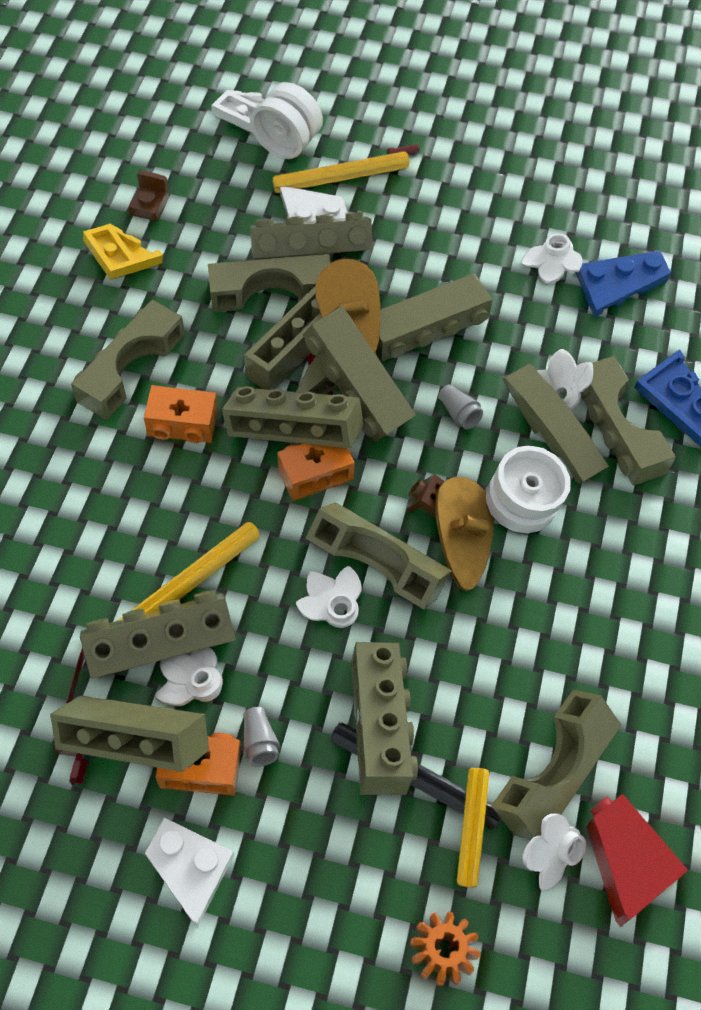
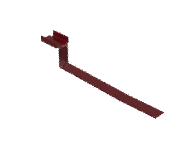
(80, 765)

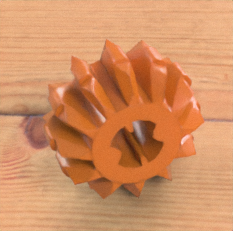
(456, 960)

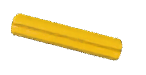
(473, 827)

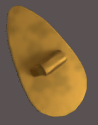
(356, 288)
(464, 529)

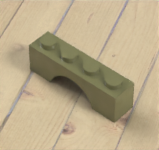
(237, 281)
(151, 332)
(639, 451)
(409, 570)
(583, 733)

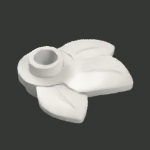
(553, 258)
(566, 375)
(331, 594)
(186, 674)
(553, 850)

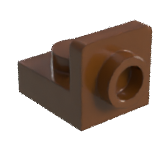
(150, 196)
(424, 494)

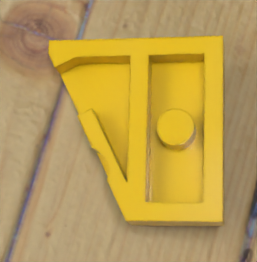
(119, 252)

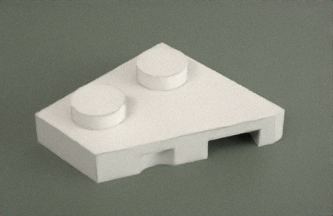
(236, 107)
(310, 203)
(188, 866)

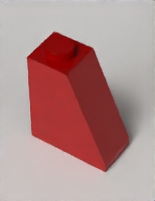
(630, 857)

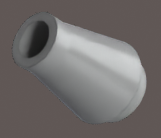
(463, 409)
(260, 741)

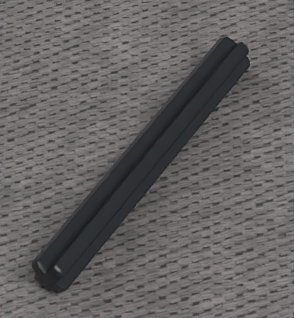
(426, 781)

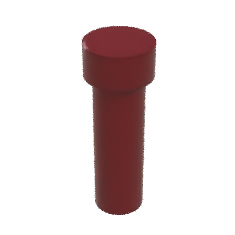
(409, 149)

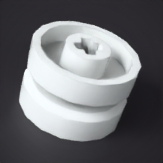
(286, 120)
(527, 489)

